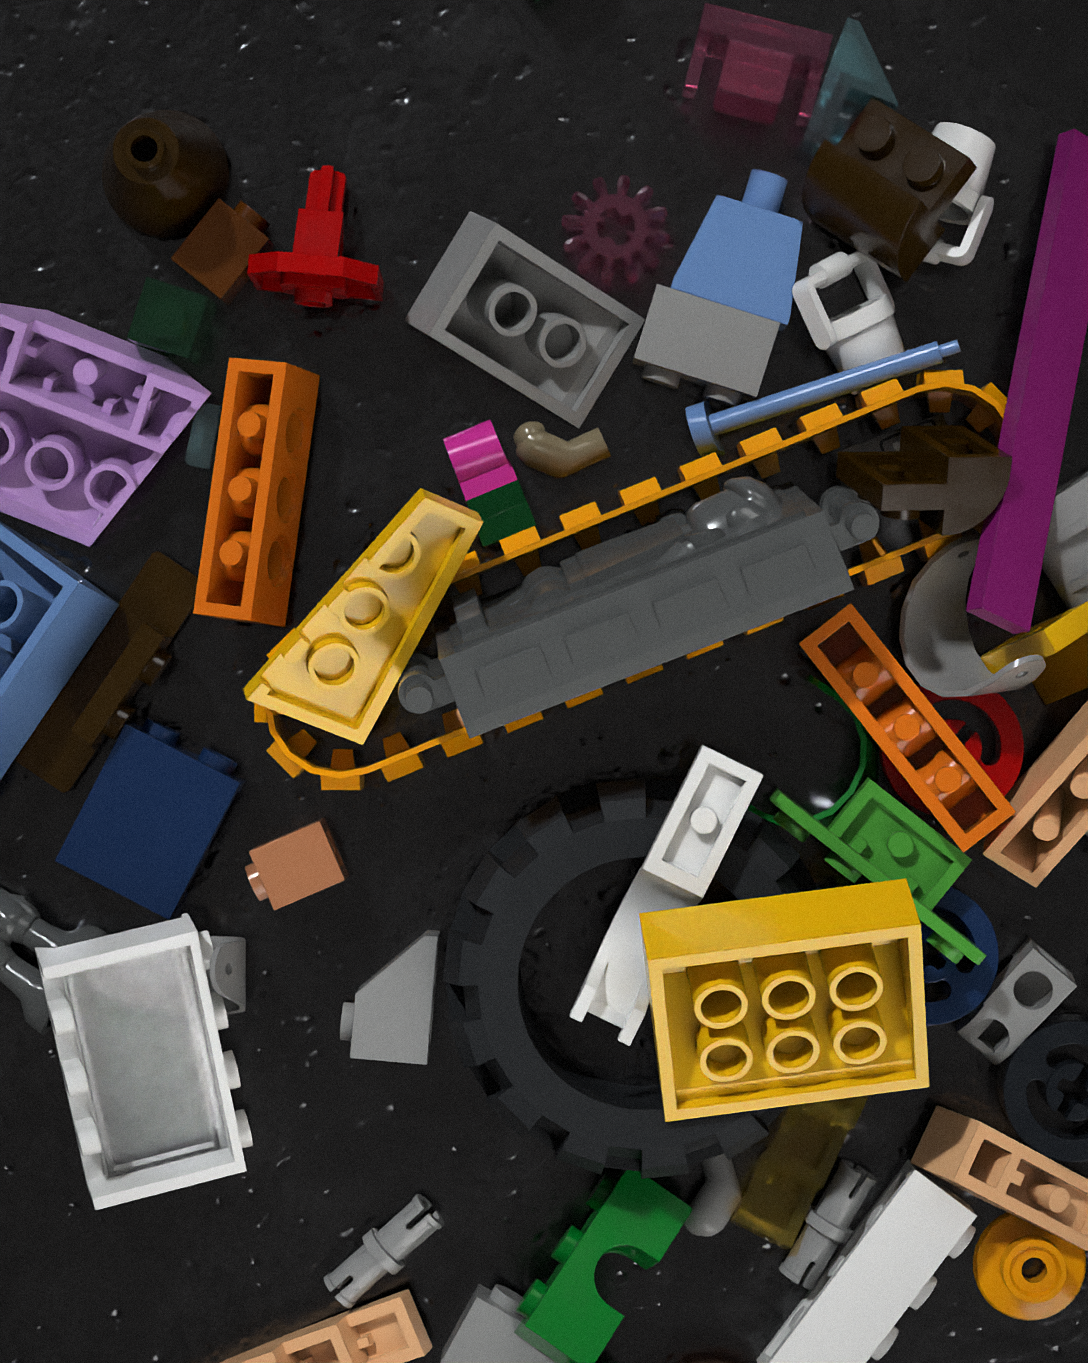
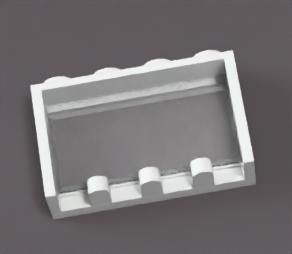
(145, 1060)

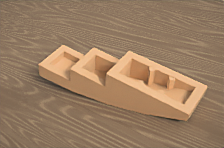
(371, 1333)

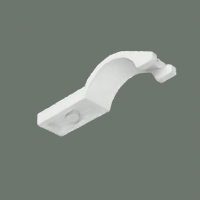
(671, 877)

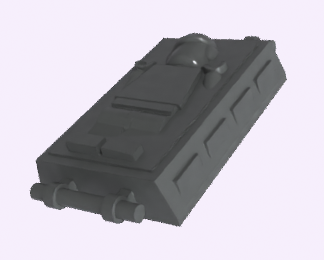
(638, 601)

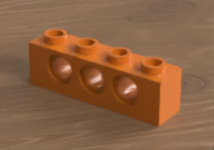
(256, 492)
(907, 727)

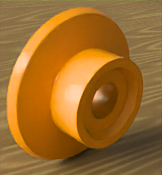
(999, 1263)

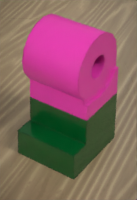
(489, 483)

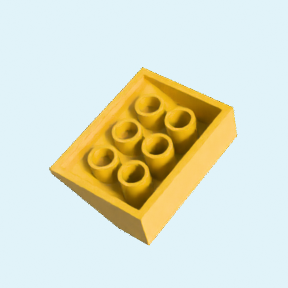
(787, 999)

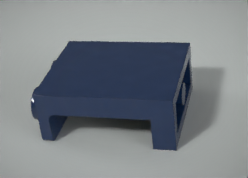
(151, 817)

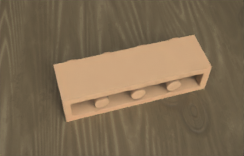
(1048, 807)

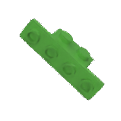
(886, 843)

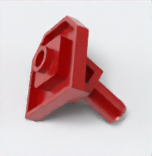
(316, 266)

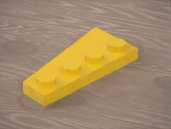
(365, 629)

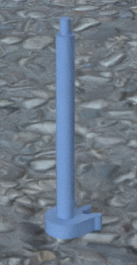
(707, 426)

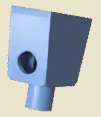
(746, 252)

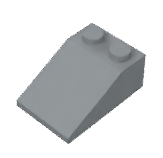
(524, 318)

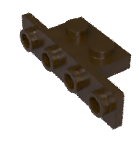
(111, 673)

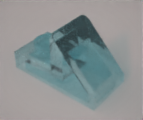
(852, 76)

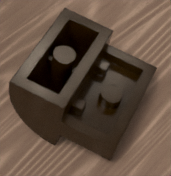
(885, 188)
(937, 475)

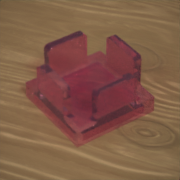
(757, 62)

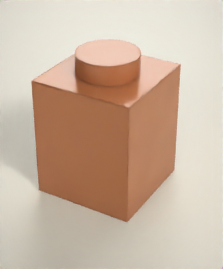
(296, 865)

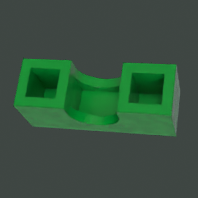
(628, 1218)

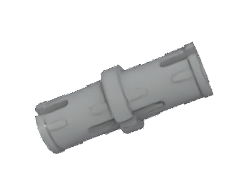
(827, 1224)
(383, 1251)

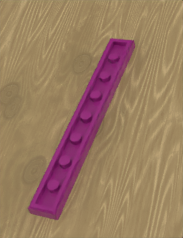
(1038, 399)

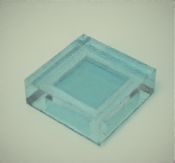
(204, 437)

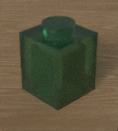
(172, 321)

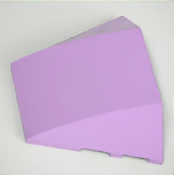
(81, 420)

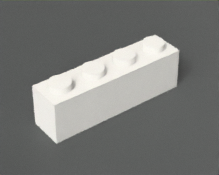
(877, 1274)

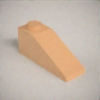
(1005, 1174)

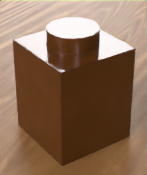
(220, 248)

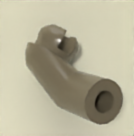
(554, 455)

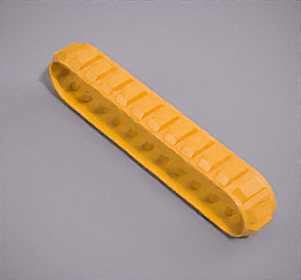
(642, 499)

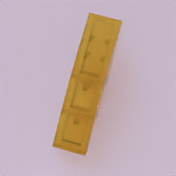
(795, 1167)

